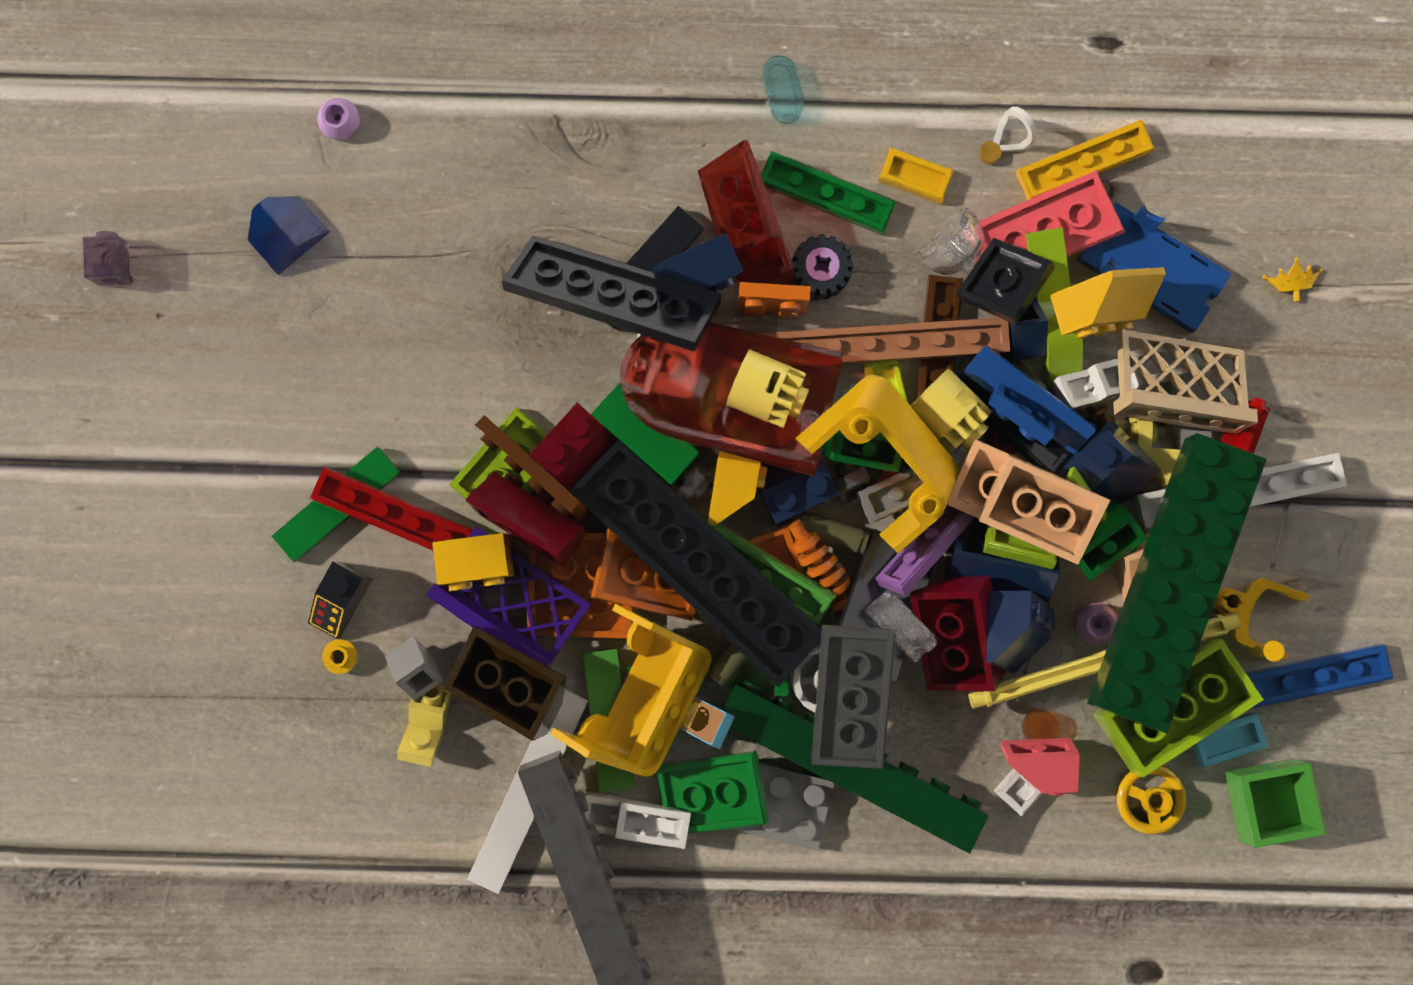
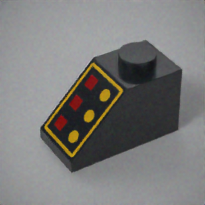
(337, 598)

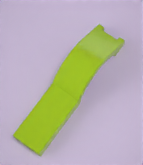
(1063, 351)

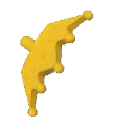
(1294, 280)

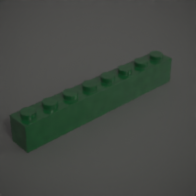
(891, 788)

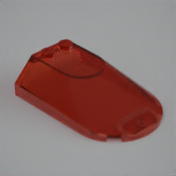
(688, 393)

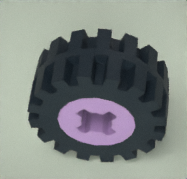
(811, 273)

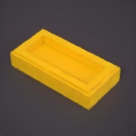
(915, 176)

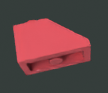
(1046, 763)

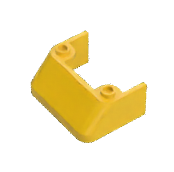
(878, 407)
(649, 703)

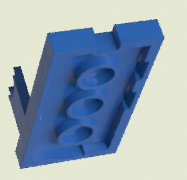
(1188, 276)

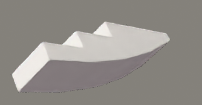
(1101, 380)
(637, 820)

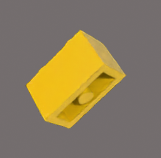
(473, 560)

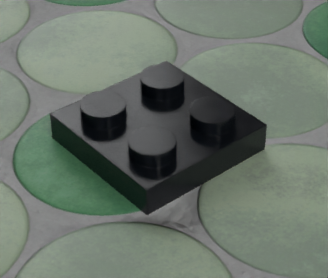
(1005, 280)

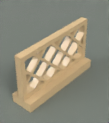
(1176, 409)

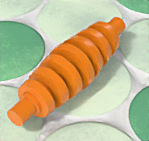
(821, 565)

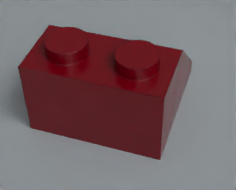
(573, 446)

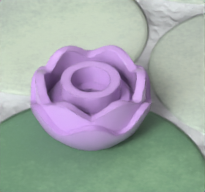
(345, 126)
(1086, 622)

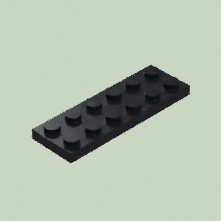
(612, 292)

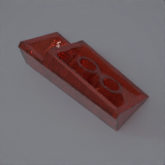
(745, 213)

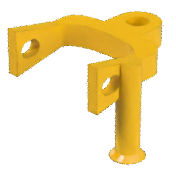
(1242, 605)

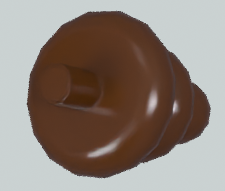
(1098, 416)

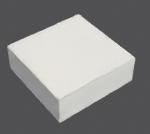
(1017, 792)

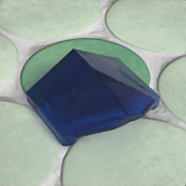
(284, 230)

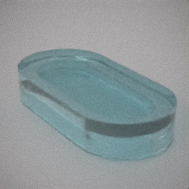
(783, 89)

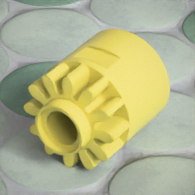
(768, 389)
(952, 411)

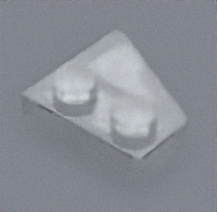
(1059, 699)

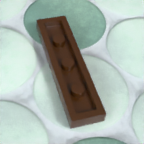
(540, 478)

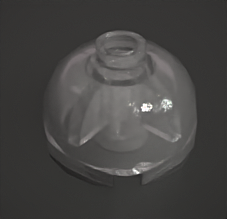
(953, 245)

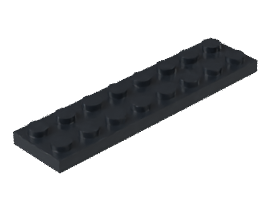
(698, 563)

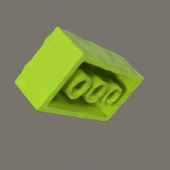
(1211, 697)

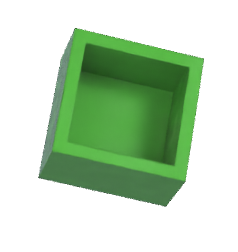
(1275, 802)

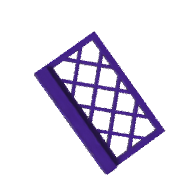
(475, 614)

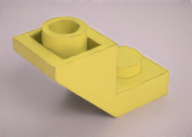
(1144, 434)
(425, 727)

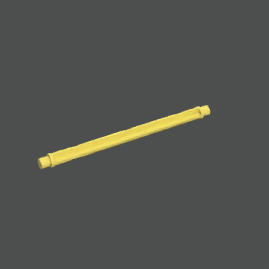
(1076, 669)

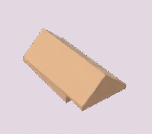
(1027, 501)

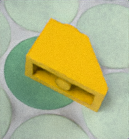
(734, 485)

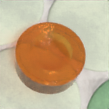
(1039, 725)

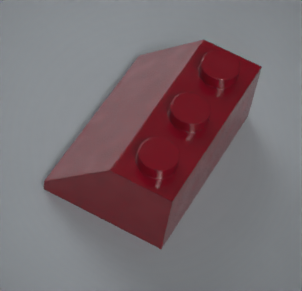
(527, 517)
(959, 619)

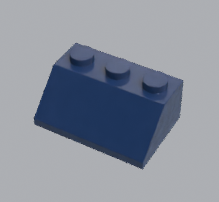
(967, 558)

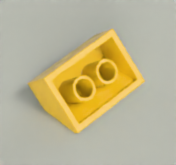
(1107, 302)

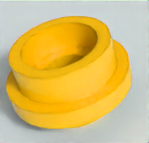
(350, 656)

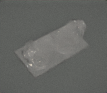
(911, 633)

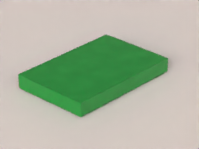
(716, 791)

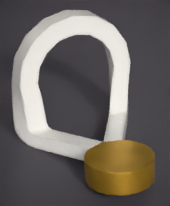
(991, 150)

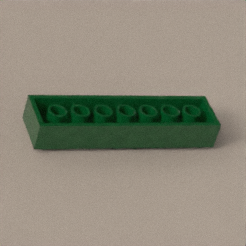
(1176, 582)

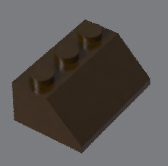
(507, 684)

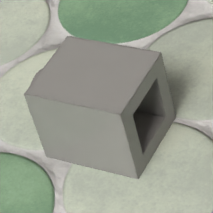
(413, 668)

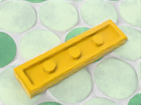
(1096, 154)

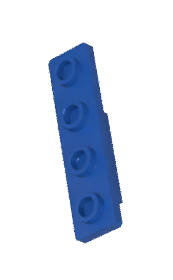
(1028, 403)

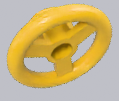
(1161, 808)

